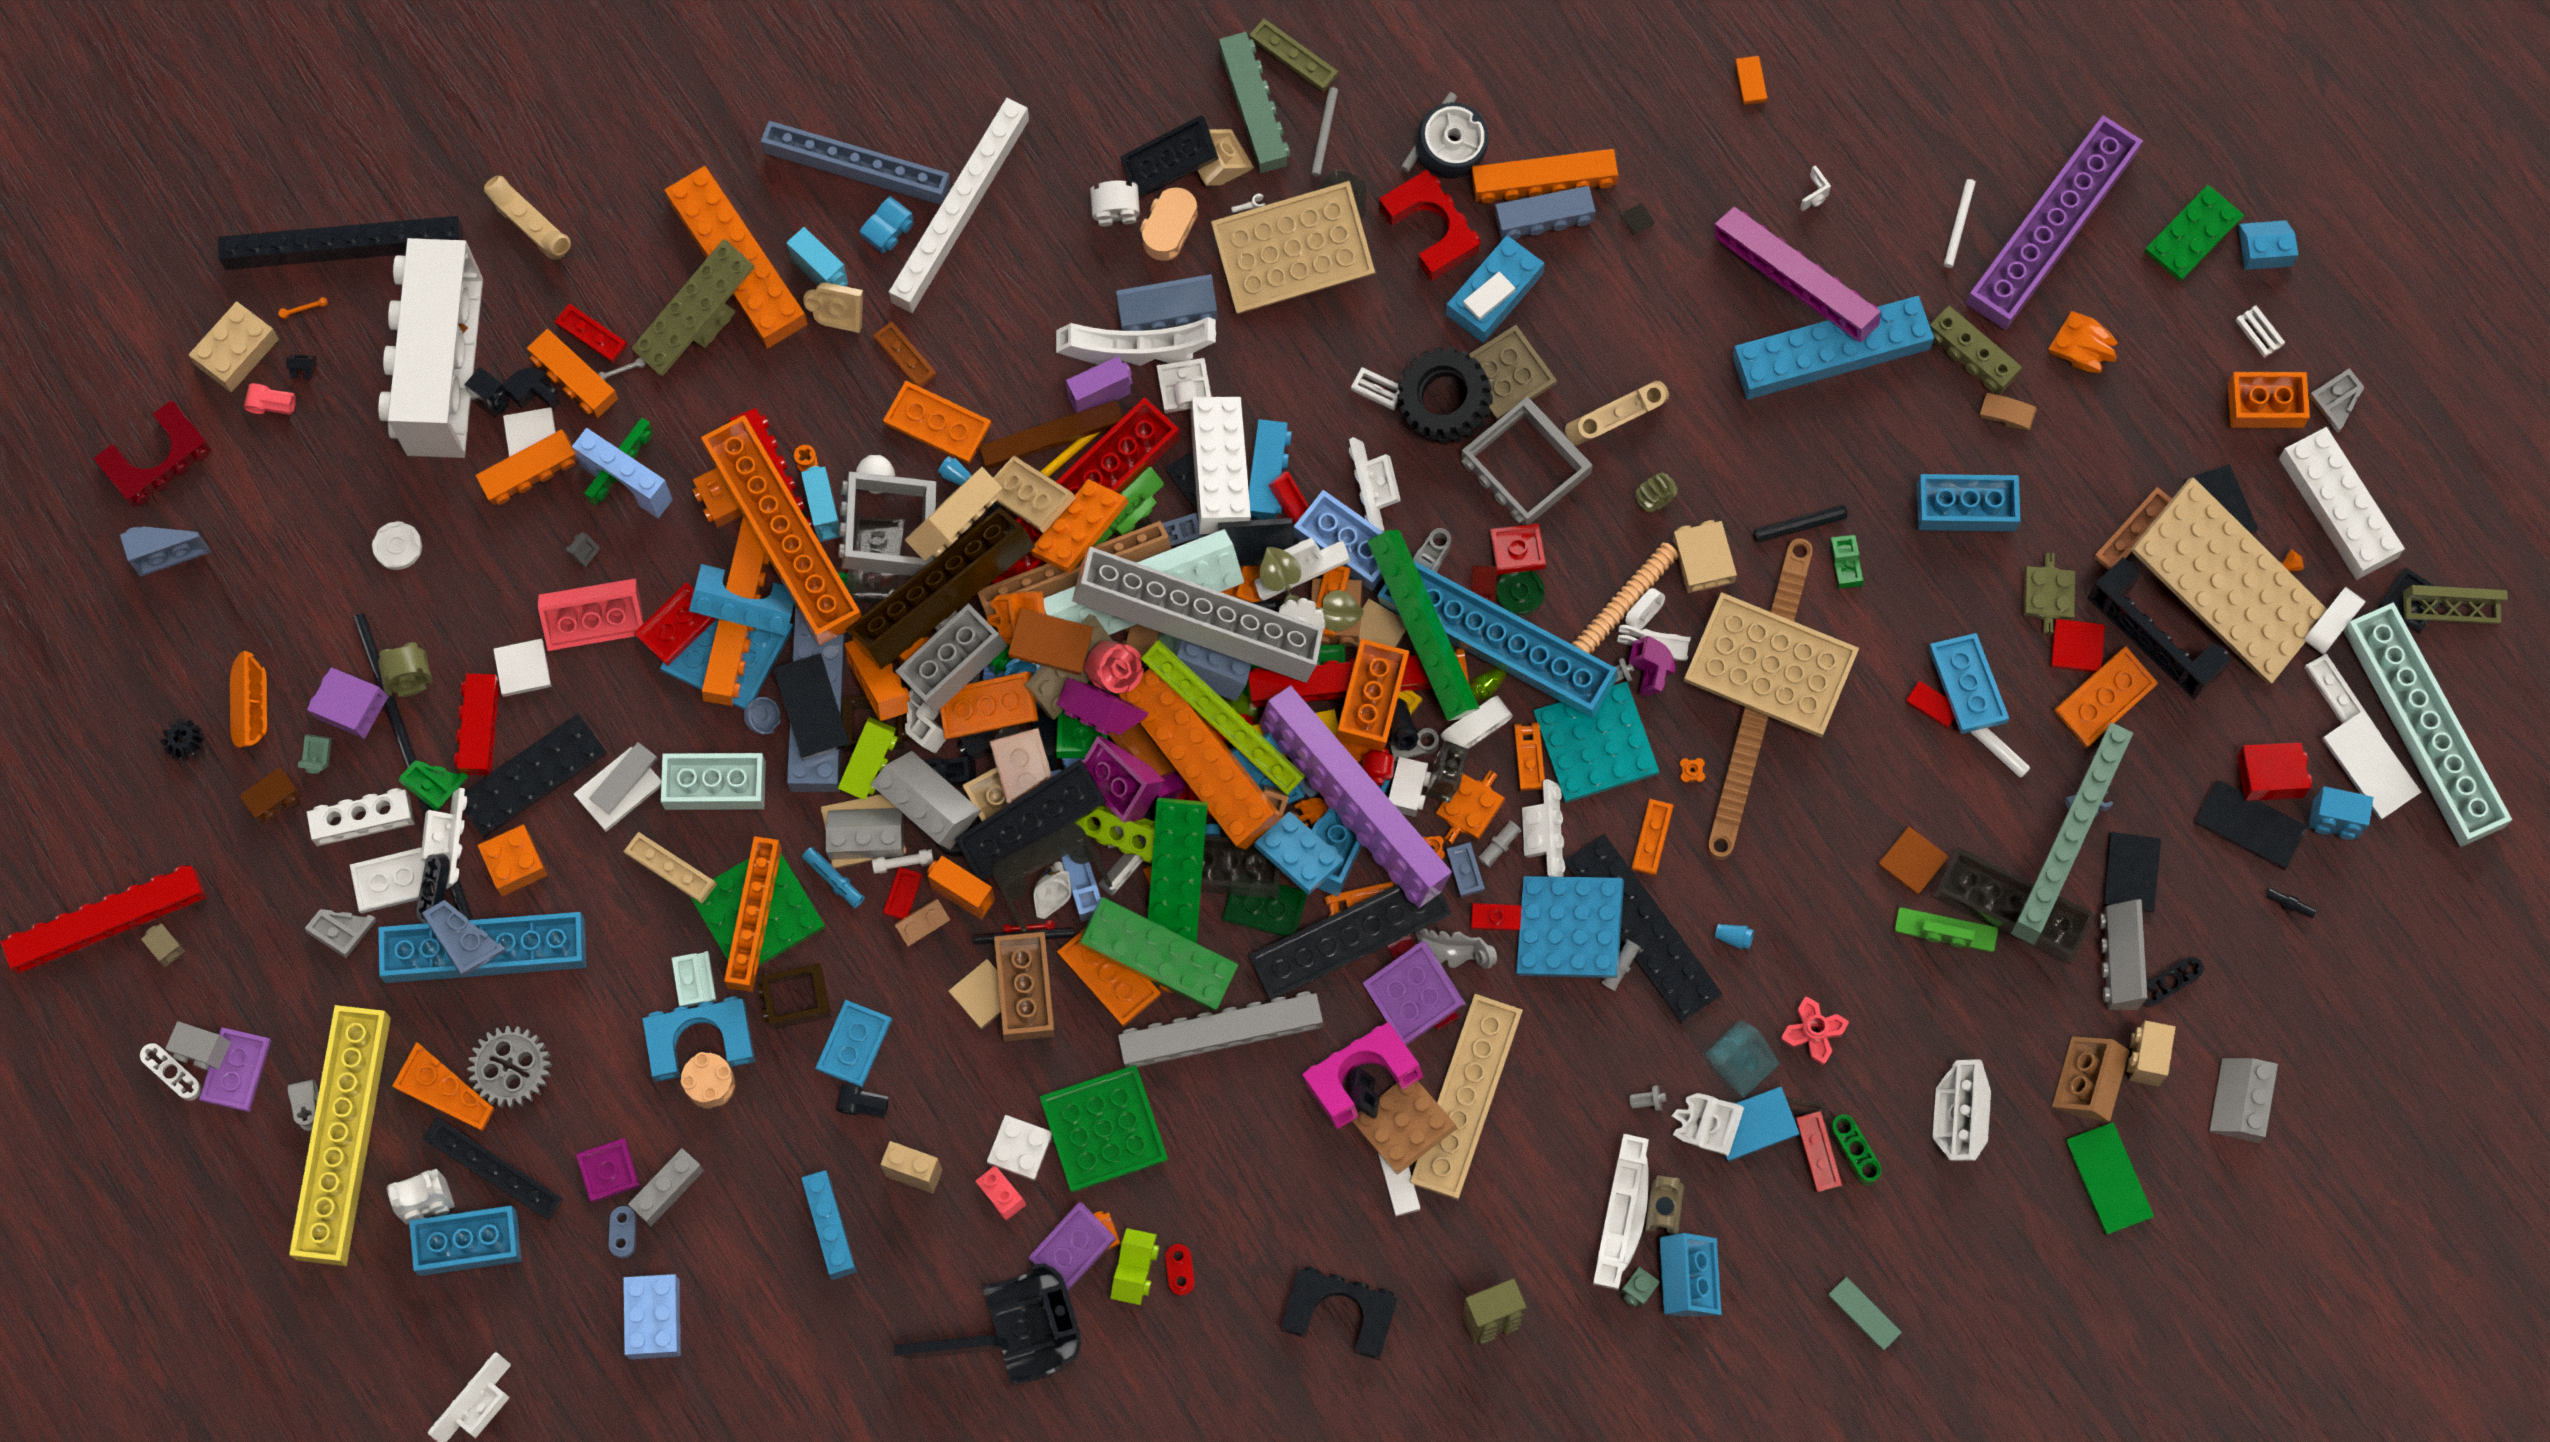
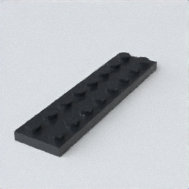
(1343, 939)
(1663, 952)

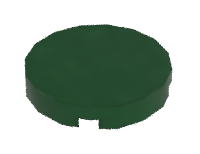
(1520, 592)

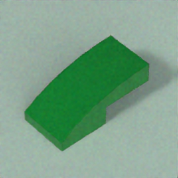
(1846, 561)

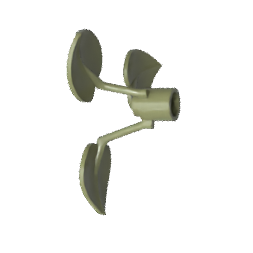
(1282, 569)

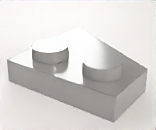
(2338, 398)
(339, 930)

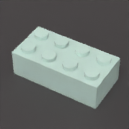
(713, 781)

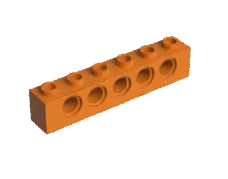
(753, 914)

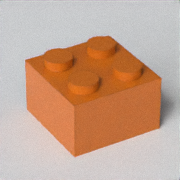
(512, 860)

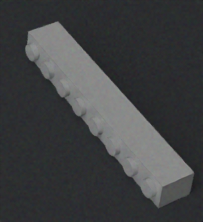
(1220, 1030)

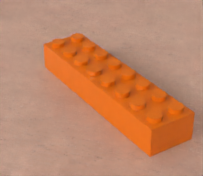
(711, 219)
(1204, 761)

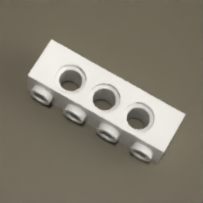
(399, 816)

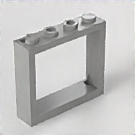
(1551, 434)
(880, 483)

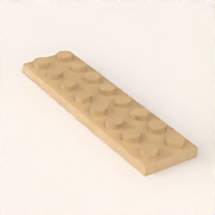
(1468, 1094)

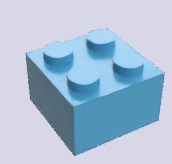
(2340, 813)

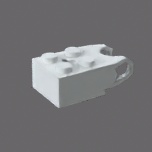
(421, 1196)

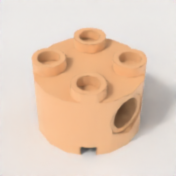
(708, 1080)

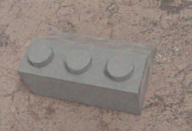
(865, 833)
(2243, 1098)

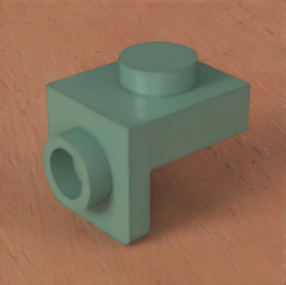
(315, 753)

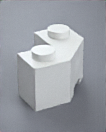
(922, 726)

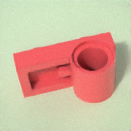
(1000, 1193)

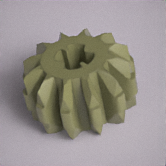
(1656, 492)

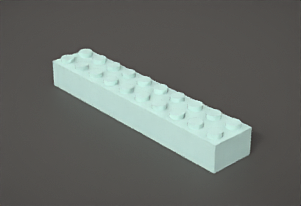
(2427, 725)

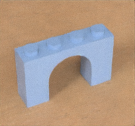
(647, 487)

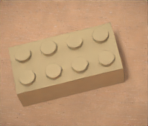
(954, 515)

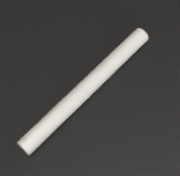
(1959, 223)

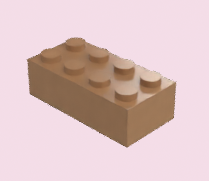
(1024, 986)

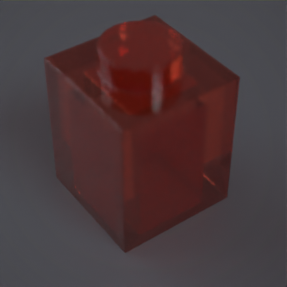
(1484, 581)

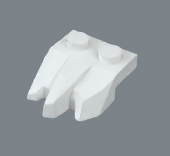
(1708, 1123)

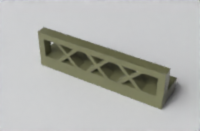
(2454, 595)

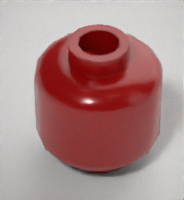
(1378, 765)

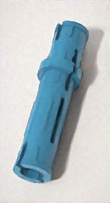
(840, 884)

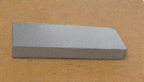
(623, 778)

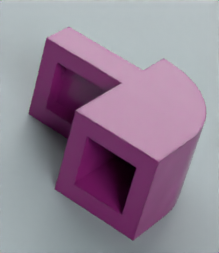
(1655, 661)

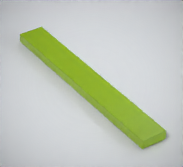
(1223, 717)

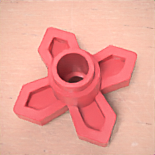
(1811, 1018)

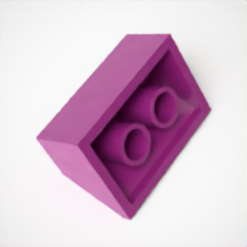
(1099, 707)

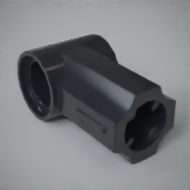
(856, 1101)

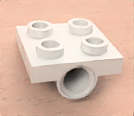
(1181, 382)

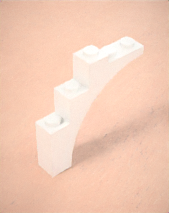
(1135, 347)

